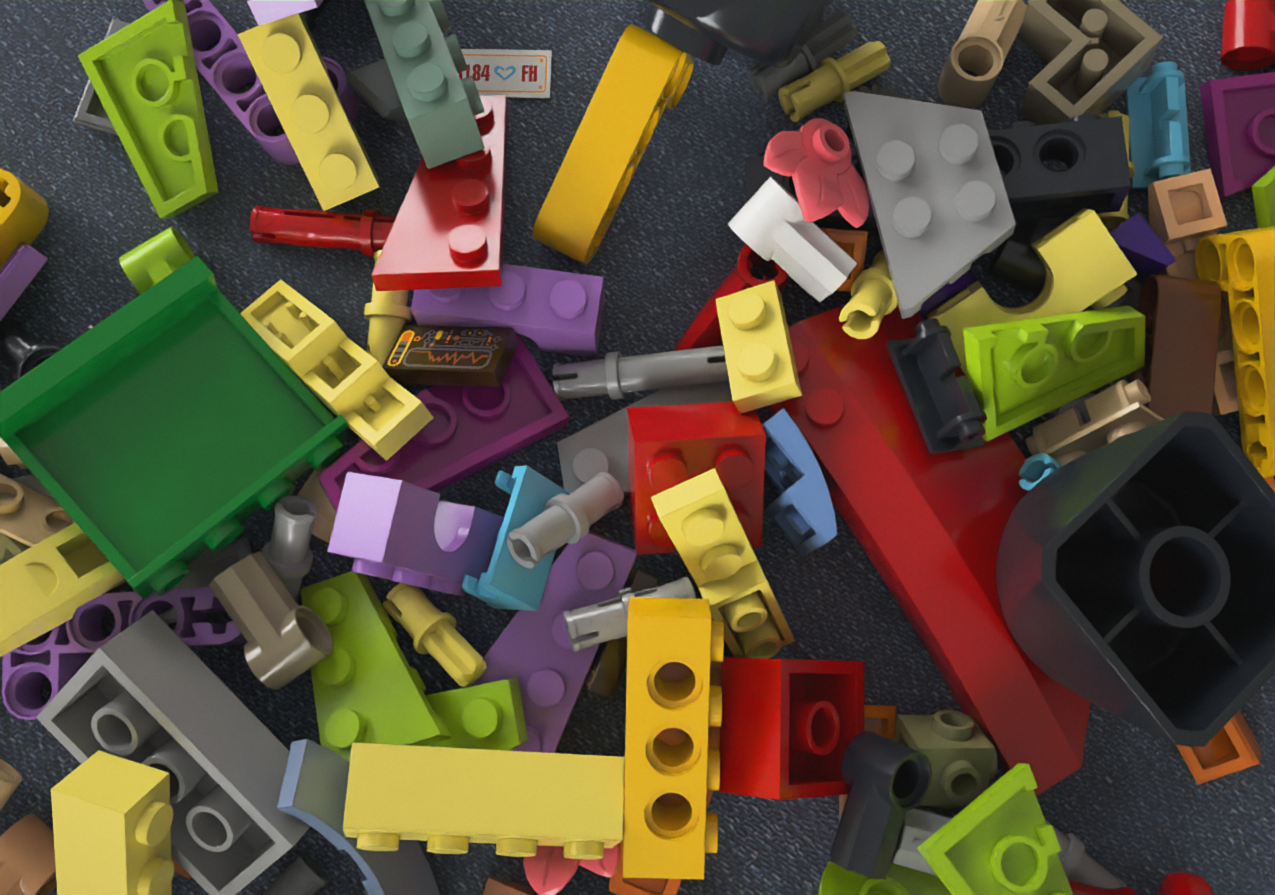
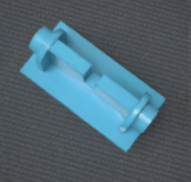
(1158, 126)

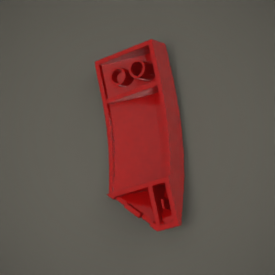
(932, 535)

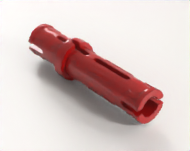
(321, 228)

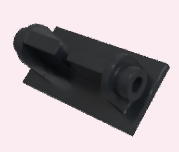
(939, 399)

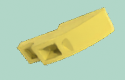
(723, 565)
(49, 584)

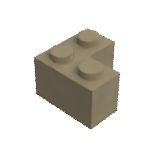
(1091, 53)

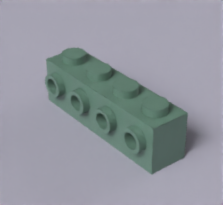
(427, 77)

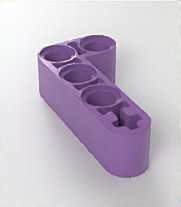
(229, 68)
(74, 640)

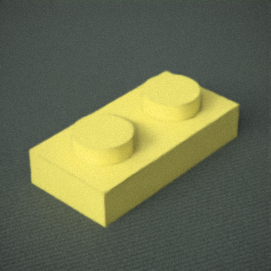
(757, 347)

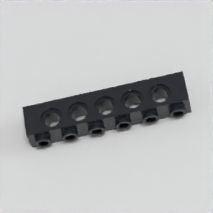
(1086, 144)

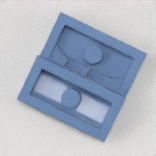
(805, 505)

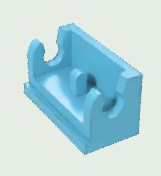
(506, 581)

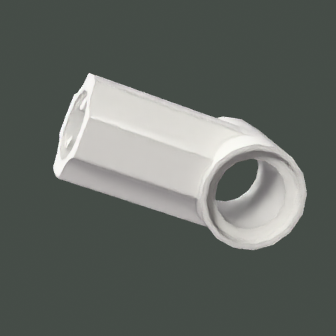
(776, 230)

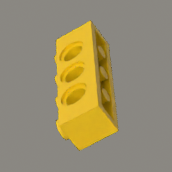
(659, 838)

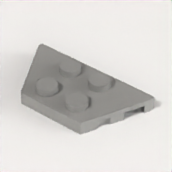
(929, 189)

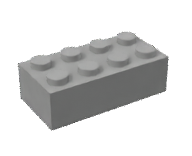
(167, 710)

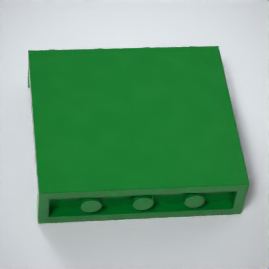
(167, 428)

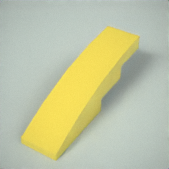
(337, 369)

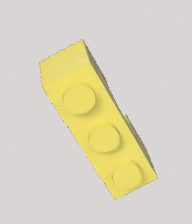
(310, 110)
(1080, 269)

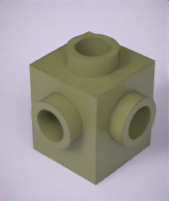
(958, 755)

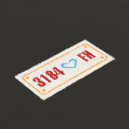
(509, 72)

